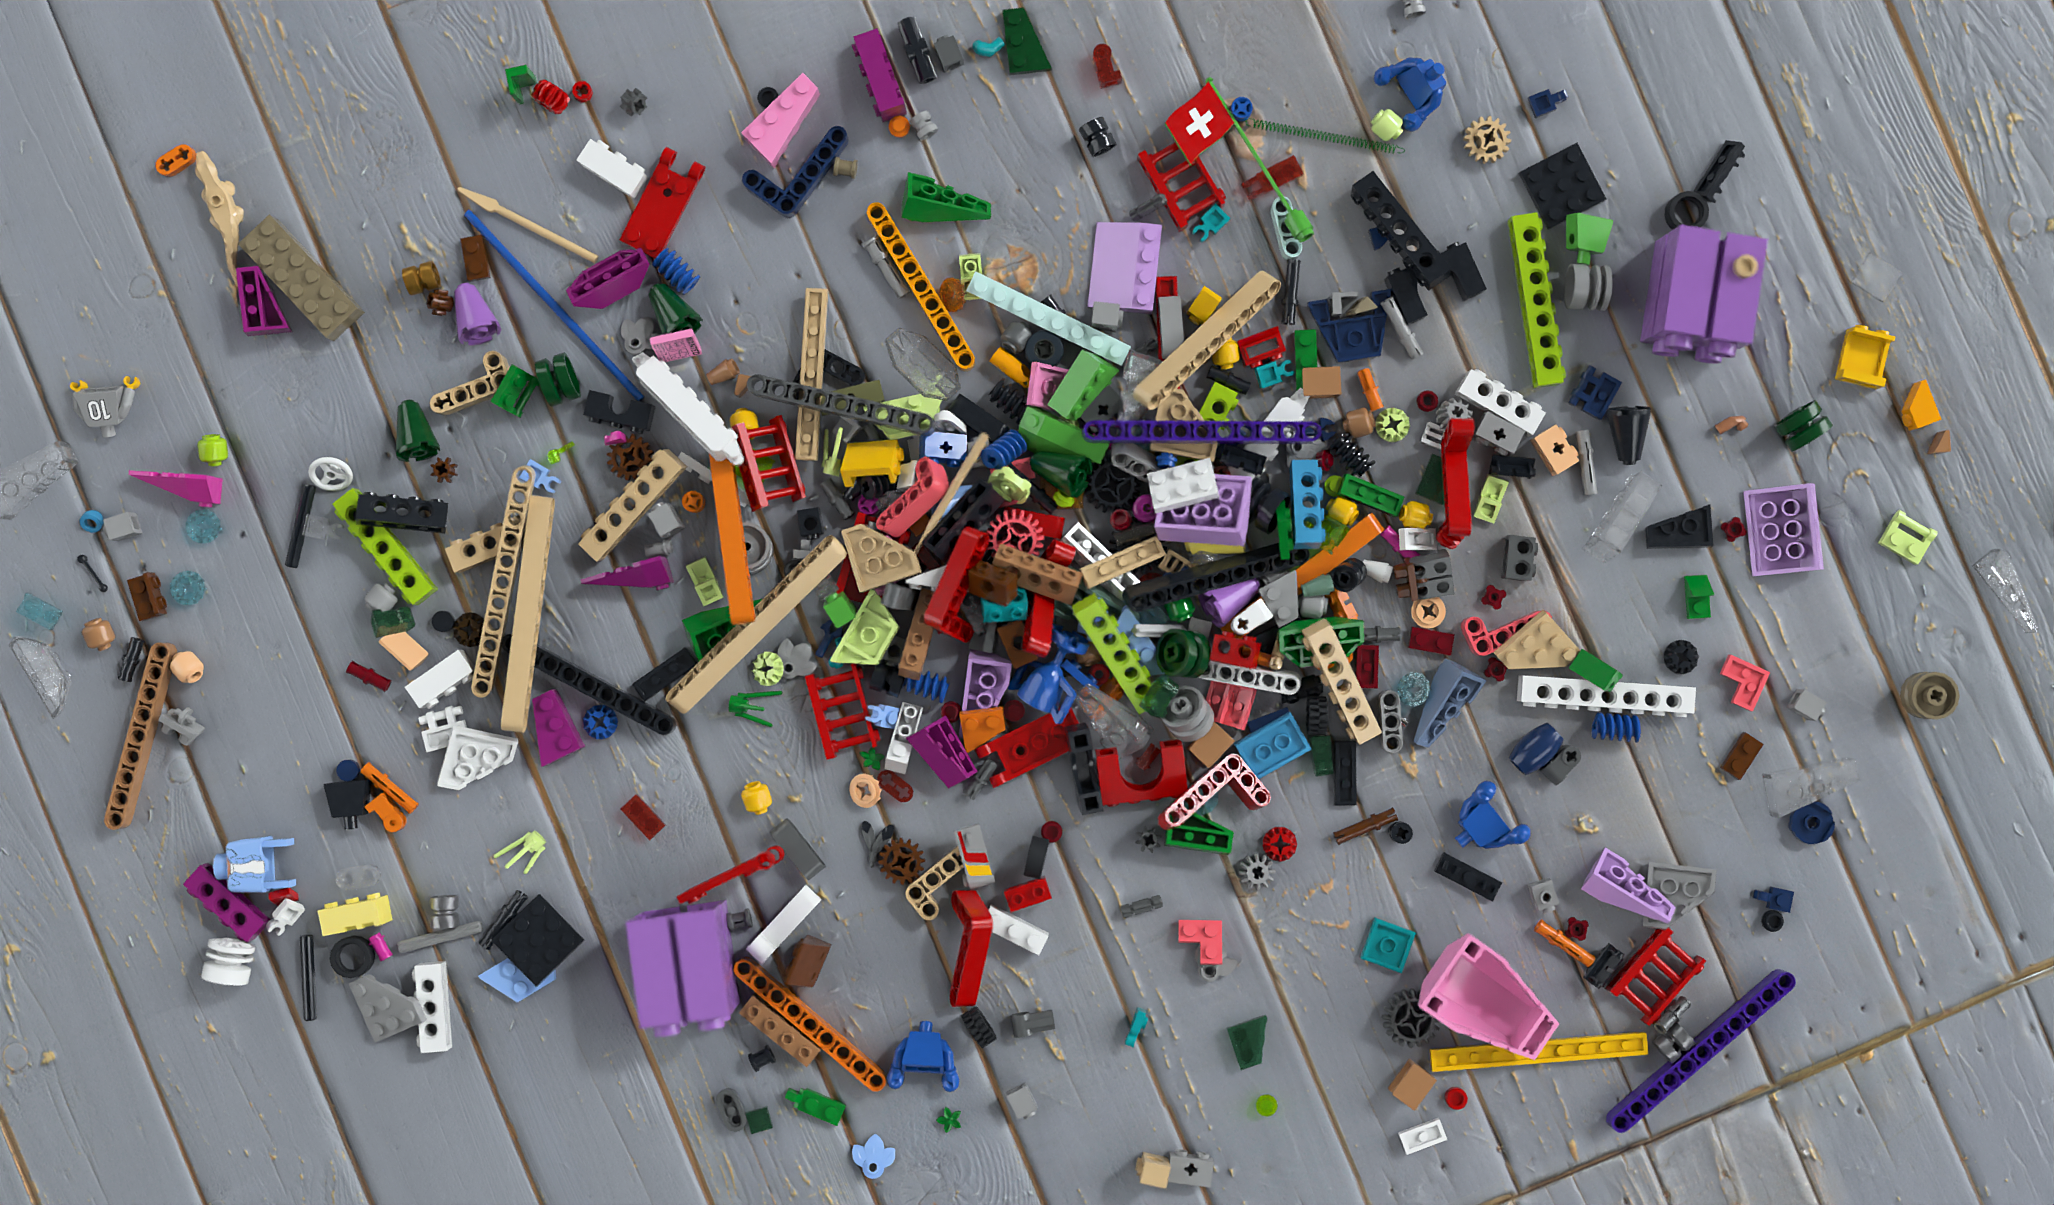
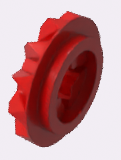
(1272, 851)

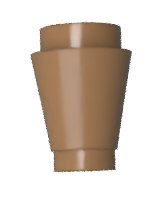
(724, 371)

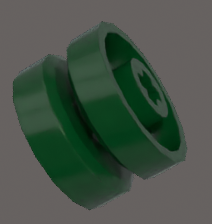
(557, 379)
(1802, 424)
(1183, 653)

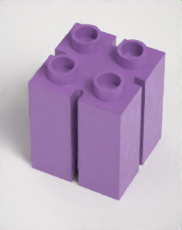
(1697, 296)
(683, 967)

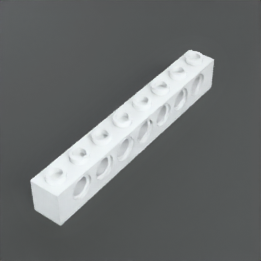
(1683, 696)

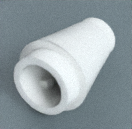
(1378, 570)

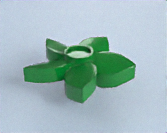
(872, 758)
(949, 1119)

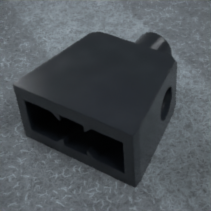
(348, 800)

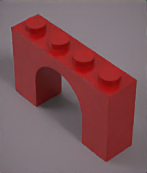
(1168, 783)

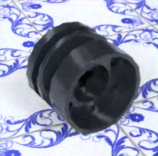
(1265, 504)

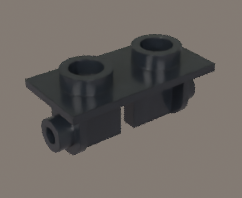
(1239, 457)
(1512, 466)
(1310, 686)
(1597, 972)

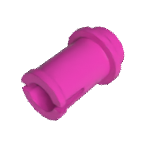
(380, 946)

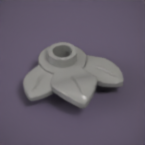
(638, 332)
(1305, 452)
(797, 657)
(1225, 969)

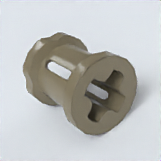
(845, 167)

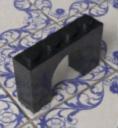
(1463, 272)

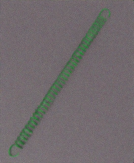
(1322, 134)

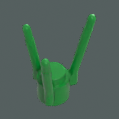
(740, 704)

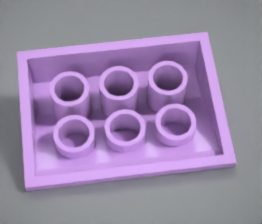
(1125, 265)
(1212, 521)
(1783, 529)

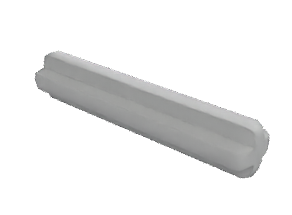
(1153, 630)

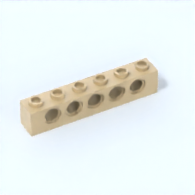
(672, 469)
(1366, 726)

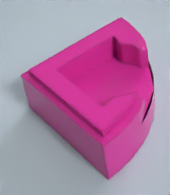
(615, 438)

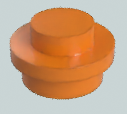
(899, 126)

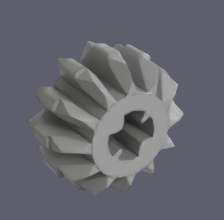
(1451, 409)
(1263, 868)

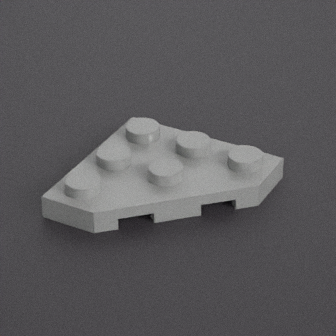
(1681, 886)
(385, 1008)

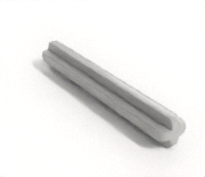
(439, 936)

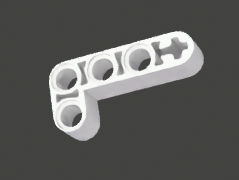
(783, 924)

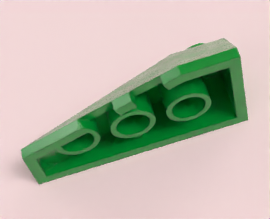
(708, 628)

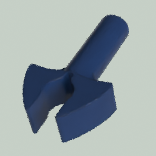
(1322, 422)
(827, 638)

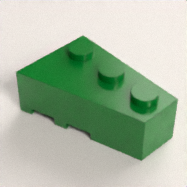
(1200, 835)

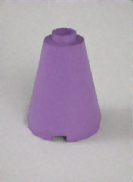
(473, 316)
(1227, 601)

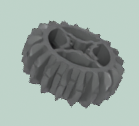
(1417, 1035)

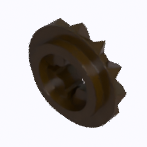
(462, 636)

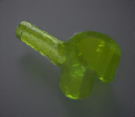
(553, 455)

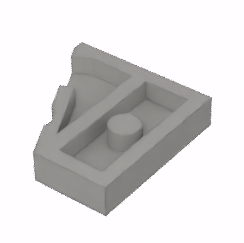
(1282, 598)

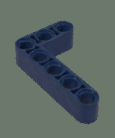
(801, 177)

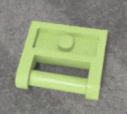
(1903, 543)

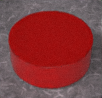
(1456, 1098)

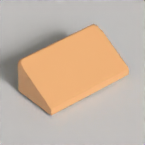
(404, 649)

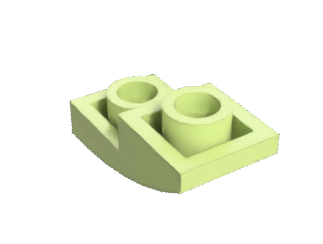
(968, 265)

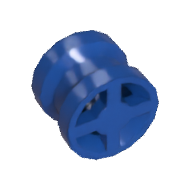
(1244, 105)

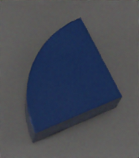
(1376, 239)

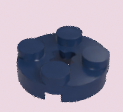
(1813, 835)

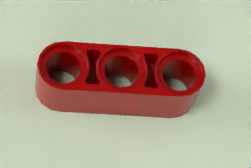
(1051, 524)

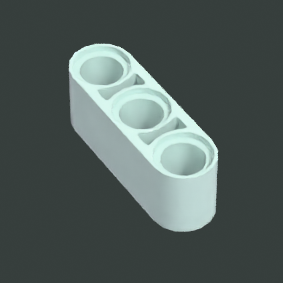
(1284, 238)

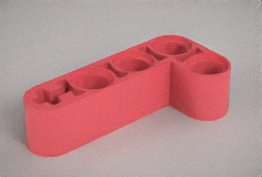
(917, 500)
(1489, 637)

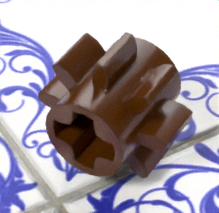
(440, 302)
(437, 470)

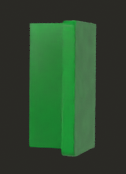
(517, 78)

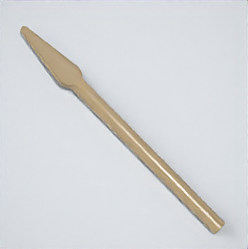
(492, 205)
(954, 487)

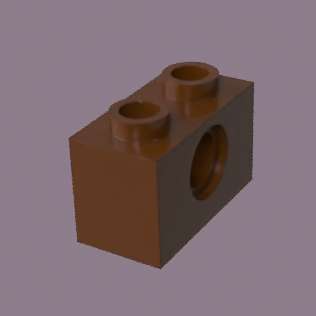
(992, 583)
(1008, 634)

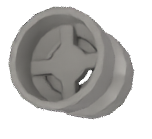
(1413, 8)
(923, 125)

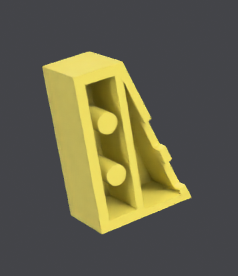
(354, 914)

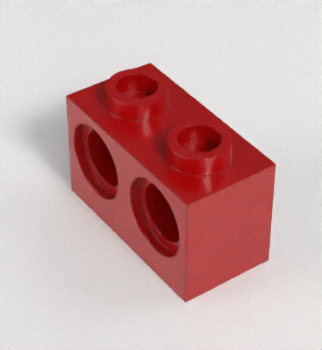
(1234, 655)
(1027, 894)

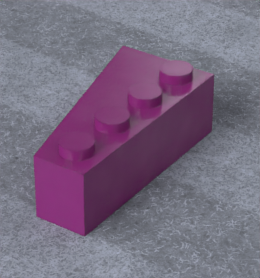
(879, 74)

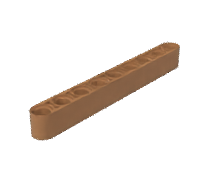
(132, 742)

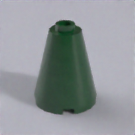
(672, 311)
(414, 433)
(1063, 471)

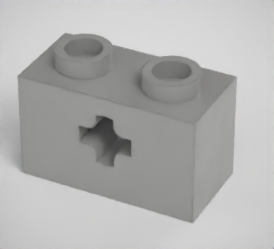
(1106, 316)
(1510, 434)
(666, 520)
(1198, 1176)

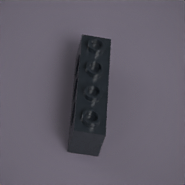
(969, 511)
(391, 519)

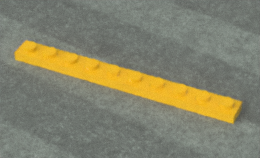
(1554, 1051)

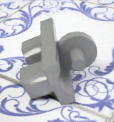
(181, 722)

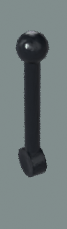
(83, 559)

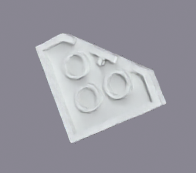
(473, 755)

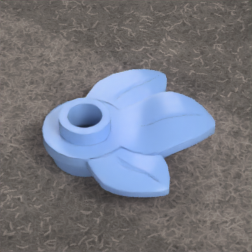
(873, 1153)

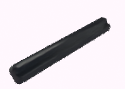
(297, 538)
(308, 977)

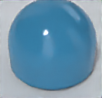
(93, 515)

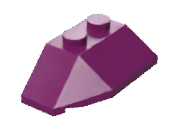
(609, 279)

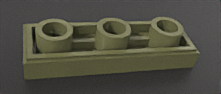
(869, 391)

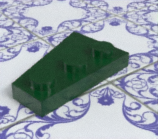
(1022, 44)

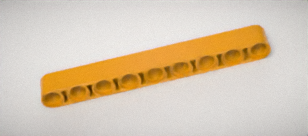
(916, 277)

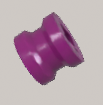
(866, 506)

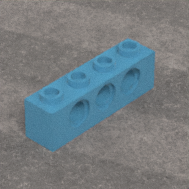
(1302, 536)

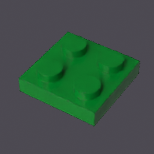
(1285, 530)

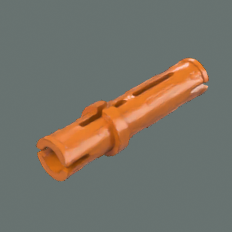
(381, 780)
(1557, 938)

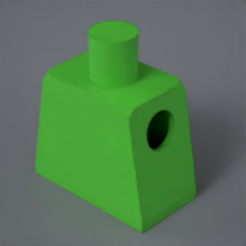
(1587, 235)

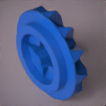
(610, 722)

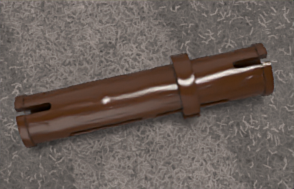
(1365, 826)

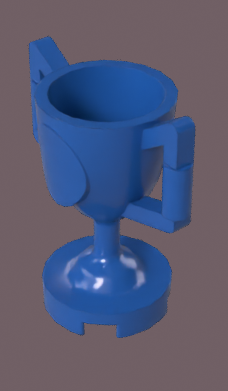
(1045, 684)

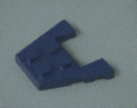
(1356, 336)

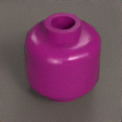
(1144, 516)

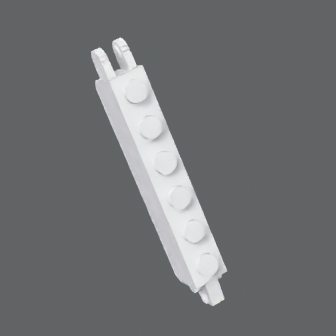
(687, 409)
(1285, 410)

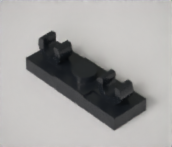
(1719, 169)
(1468, 876)

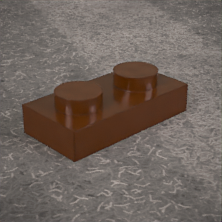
(475, 258)
(1741, 756)

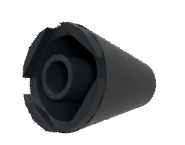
(1629, 431)

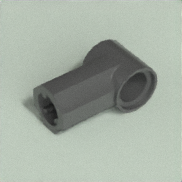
(1027, 1023)

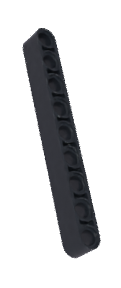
(1205, 574)
(597, 691)

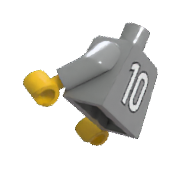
(104, 404)

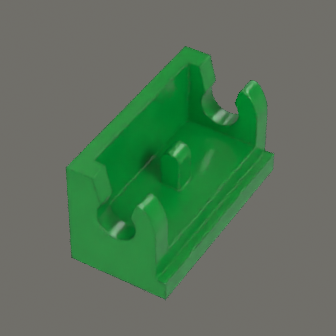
(1595, 671)

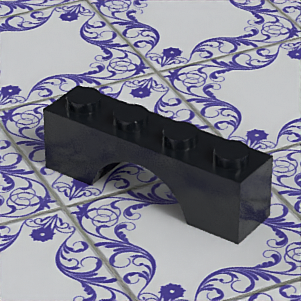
(1083, 770)

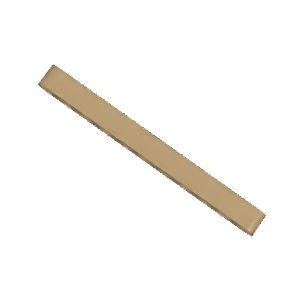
(496, 589)
(527, 614)
(767, 616)

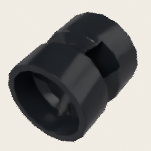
(1096, 134)
(1348, 574)
(886, 680)

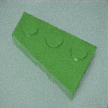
(1082, 385)

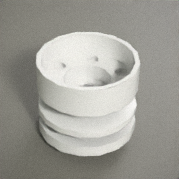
(228, 966)

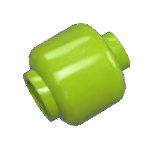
(212, 449)

